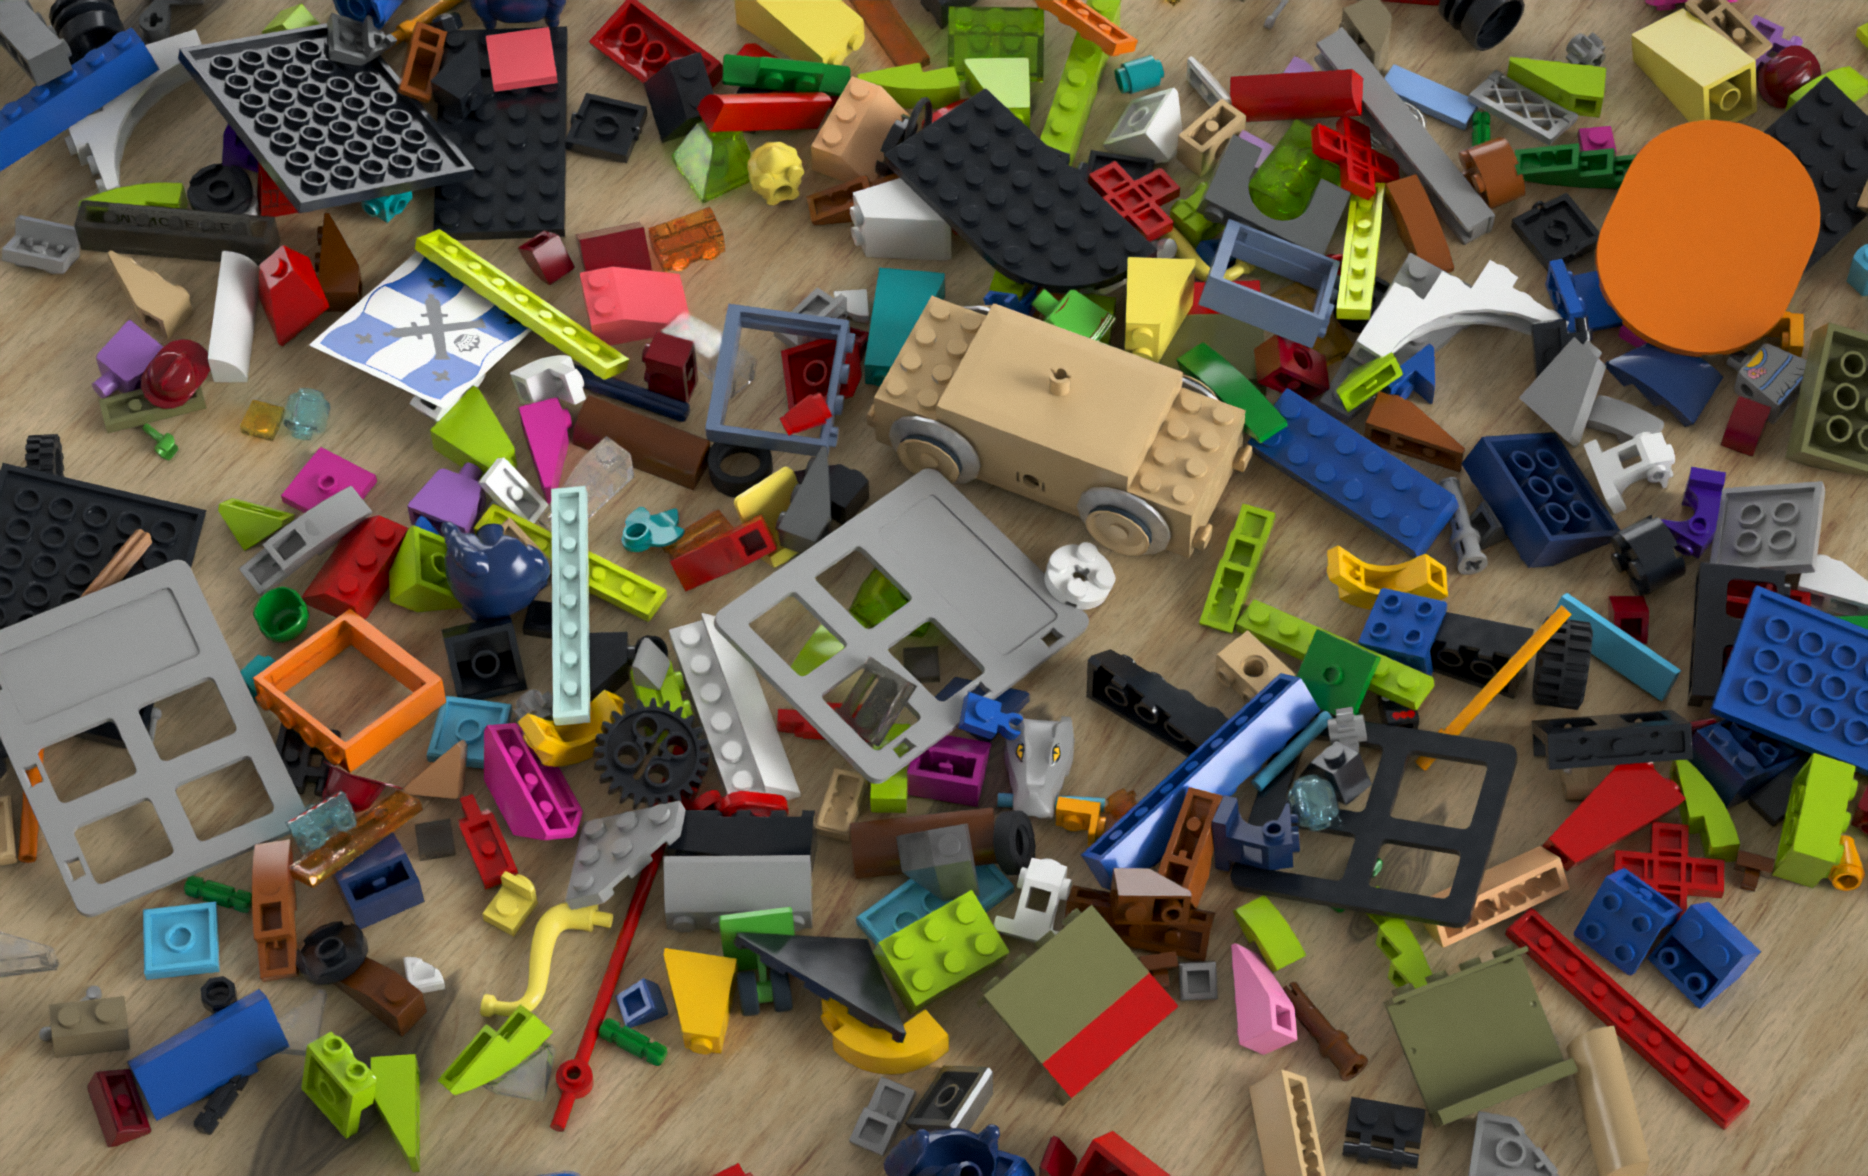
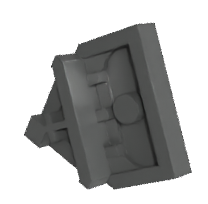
(356, 41)

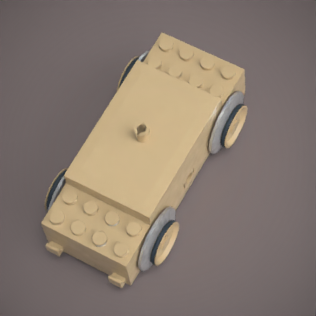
(1091, 424)

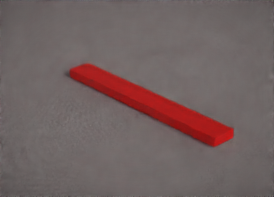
(1630, 1018)

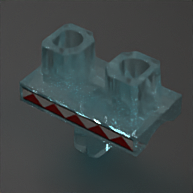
(321, 822)

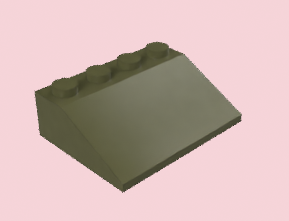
(1833, 403)

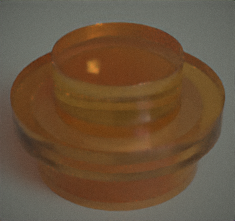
(1120, 803)

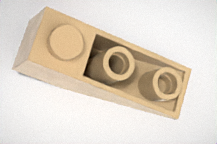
(155, 301)

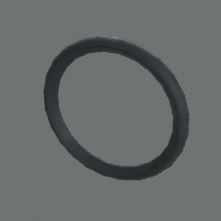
(915, 113)

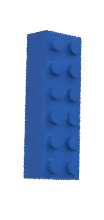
(1357, 476)

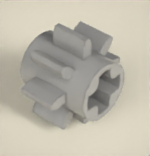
(1586, 50)
(535, 704)
(1347, 728)

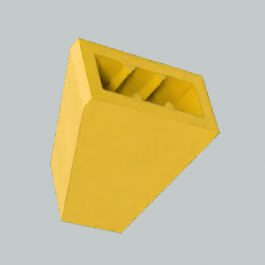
(702, 996)

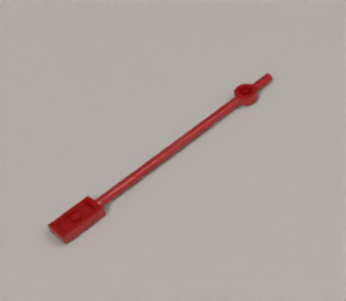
(580, 1087)

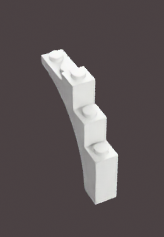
(103, 135)
(1448, 303)

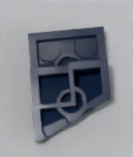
(1668, 379)

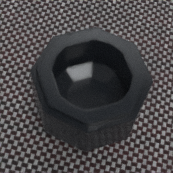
(447, 21)
(218, 994)

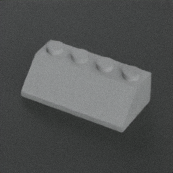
(712, 886)

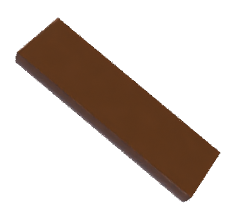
(652, 444)
(876, 846)

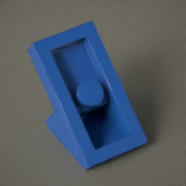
(1417, 376)

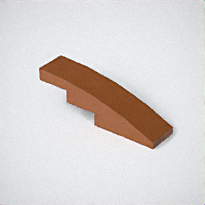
(834, 203)

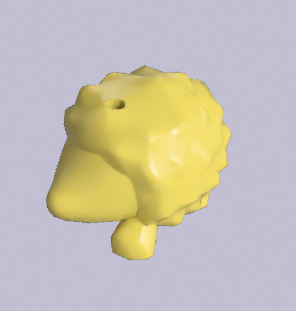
(775, 172)

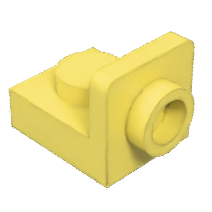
(511, 904)

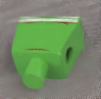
(1074, 314)

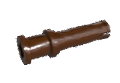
(1332, 1042)

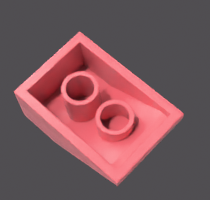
(631, 303)

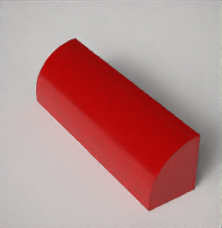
(1298, 95)
(763, 111)

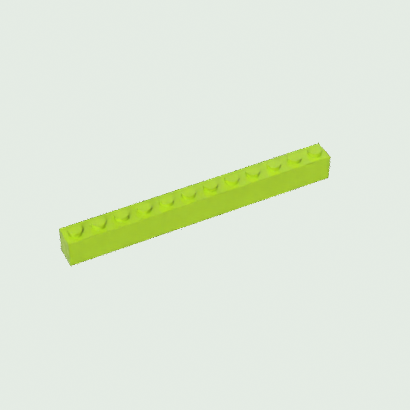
(1071, 108)

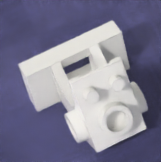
(1613, 479)
(1030, 923)

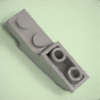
(305, 537)

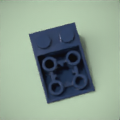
(1739, 759)
(379, 883)

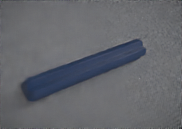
(635, 395)

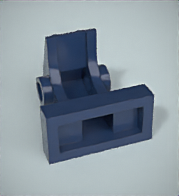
(1250, 844)

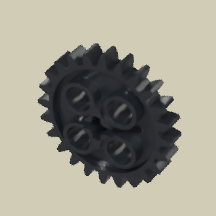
(622, 738)

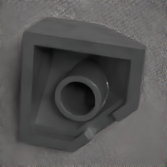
(940, 861)

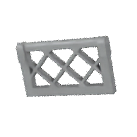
(1526, 123)

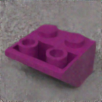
(950, 771)

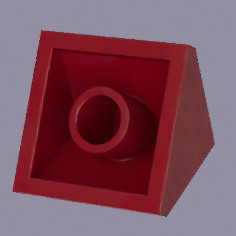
(615, 247)

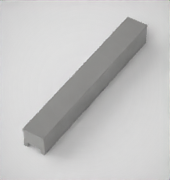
(1409, 141)

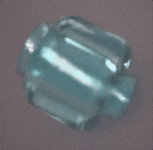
(306, 413)
(1313, 802)

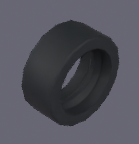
(734, 485)

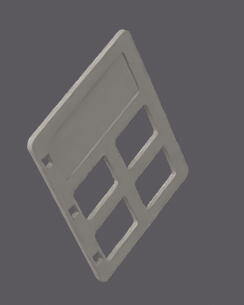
(953, 573)
(102, 665)

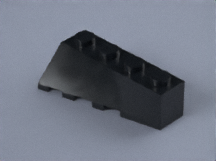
(1150, 702)
(746, 835)

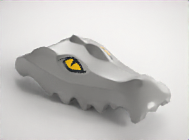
(1039, 764)

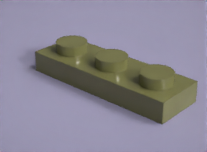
(134, 409)

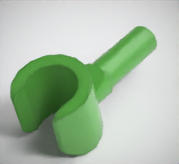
(165, 443)

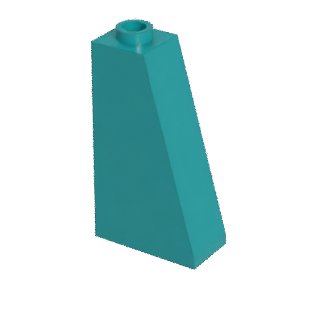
(896, 309)

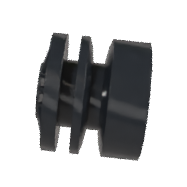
(1482, 21)
(85, 24)

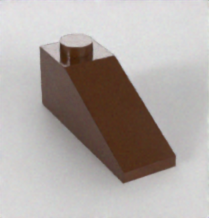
(385, 995)

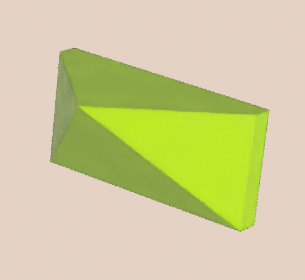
(1368, 380)
(251, 521)

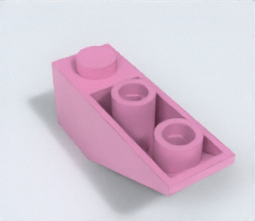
(1262, 1007)

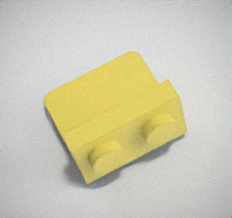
(769, 499)

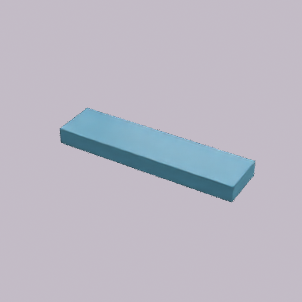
(1624, 652)

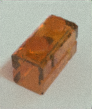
(687, 240)

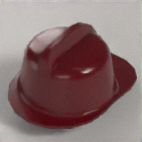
(1786, 74)
(175, 373)
(359, 790)

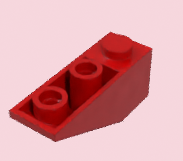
(725, 553)

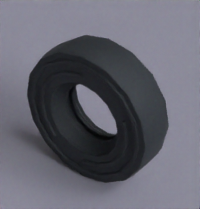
(1013, 841)

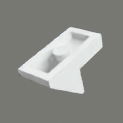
(512, 491)

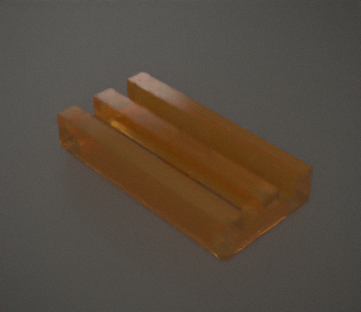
(695, 529)

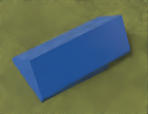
(208, 1055)

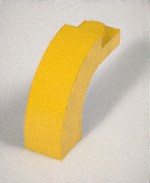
(1361, 582)
(569, 743)
(874, 1048)

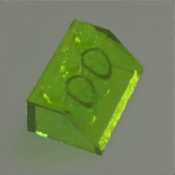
(996, 34)
(1290, 175)

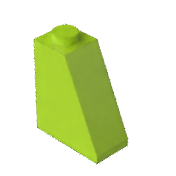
(1004, 79)
(472, 434)

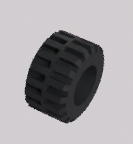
(1563, 666)

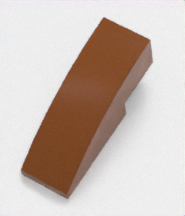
(421, 61)
(1418, 222)

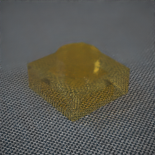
(262, 420)

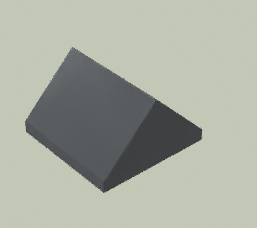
(953, 1099)

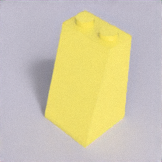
(804, 28)
(1697, 68)

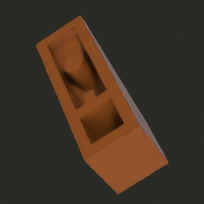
(1409, 431)
(1191, 843)

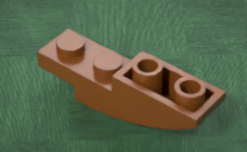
(274, 910)

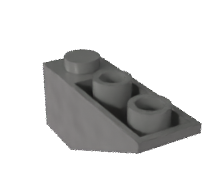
(810, 508)

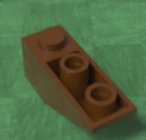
(337, 268)

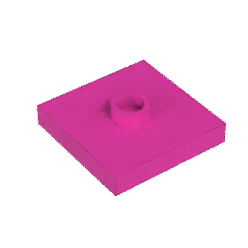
(323, 477)

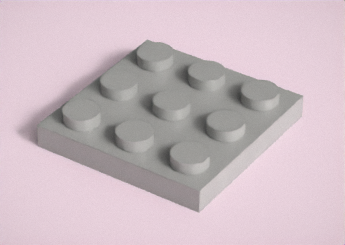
(1770, 527)

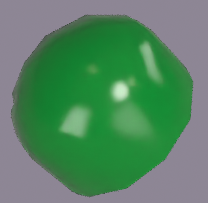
(281, 614)

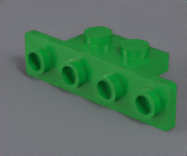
(784, 74)

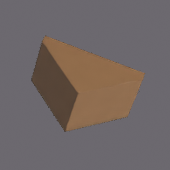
(444, 777)

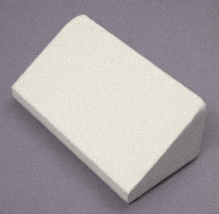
(1205, 83)

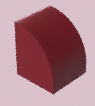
(547, 257)
(1746, 426)
(1630, 615)

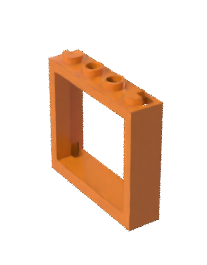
(319, 649)

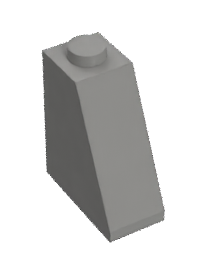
(1567, 389)

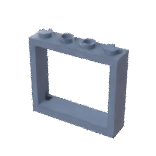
(1280, 258)
(788, 323)

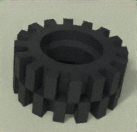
(45, 454)

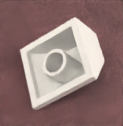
(1148, 127)

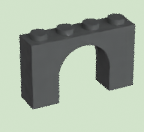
(1229, 198)

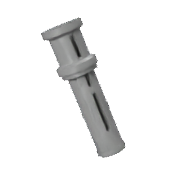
(1464, 537)

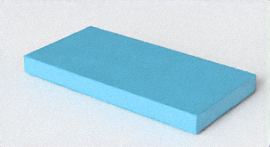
(913, 902)

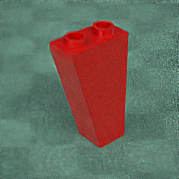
(1616, 809)

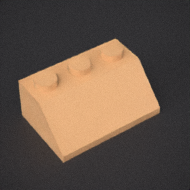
(855, 132)

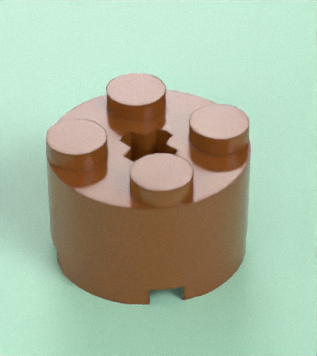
(1493, 172)

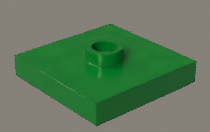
(1337, 672)

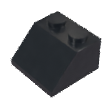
(676, 94)
(484, 658)

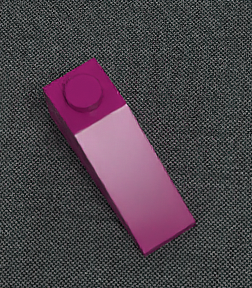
(547, 440)

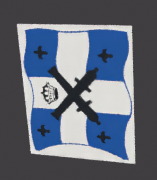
(423, 333)

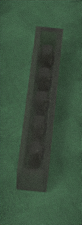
(174, 232)

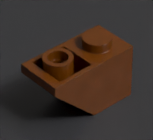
(1147, 898)

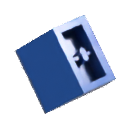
(1703, 954)

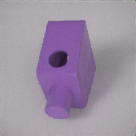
(124, 360)
(451, 498)

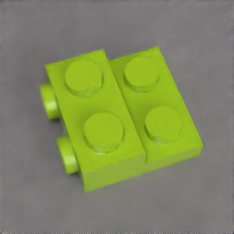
(338, 1082)

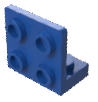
(1579, 296)
(1404, 628)
(1625, 920)

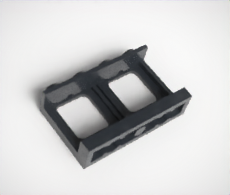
(1713, 627)
(1612, 739)

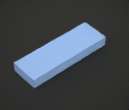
(1431, 97)

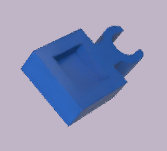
(984, 718)

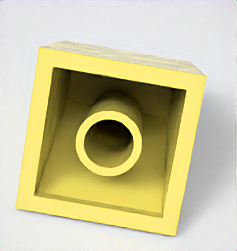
(1156, 303)

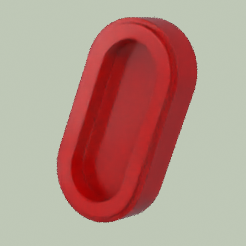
(758, 803)

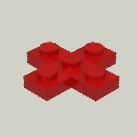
(1352, 151)
(1138, 199)
(1670, 868)

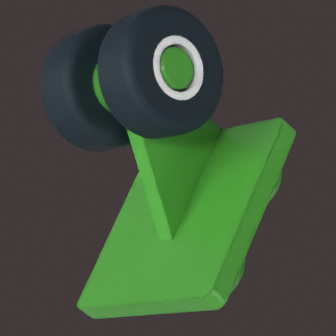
(763, 991)

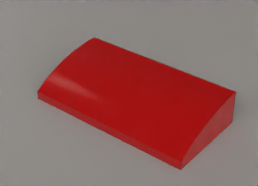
(646, 43)

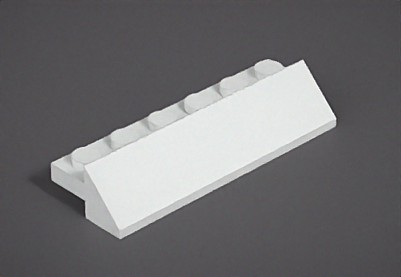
(732, 712)

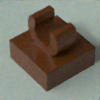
(1753, 867)
(1159, 965)

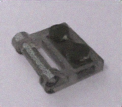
(882, 704)

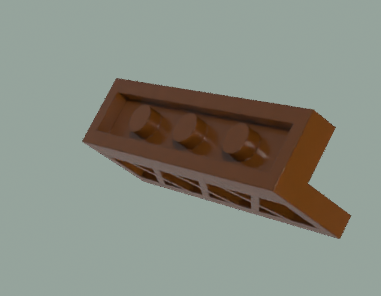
(1187, 940)

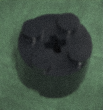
(1647, 555)

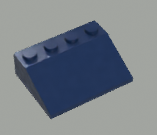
(1539, 497)

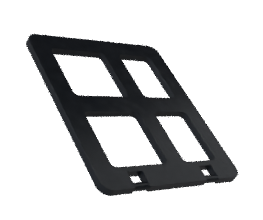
(1377, 827)

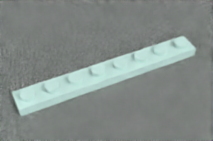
(570, 606)

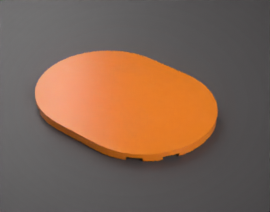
(1707, 238)

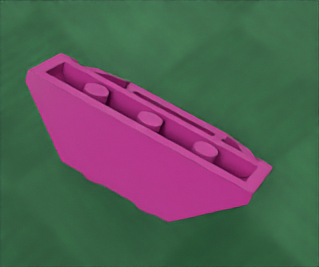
(529, 794)

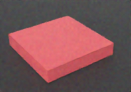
(521, 59)

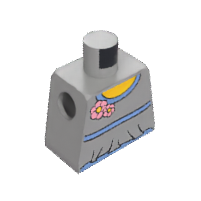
(1768, 377)

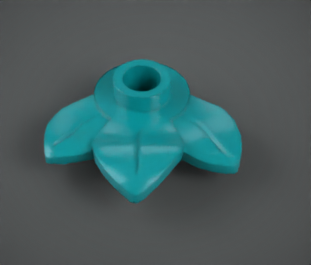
(651, 530)

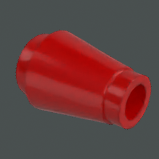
(806, 415)

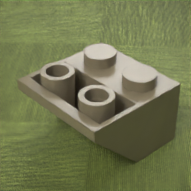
(1370, 28)

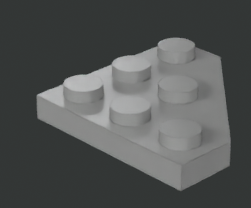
(619, 848)
(1505, 1149)

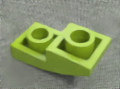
(1270, 931)

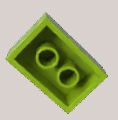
(1815, 821)
(940, 952)

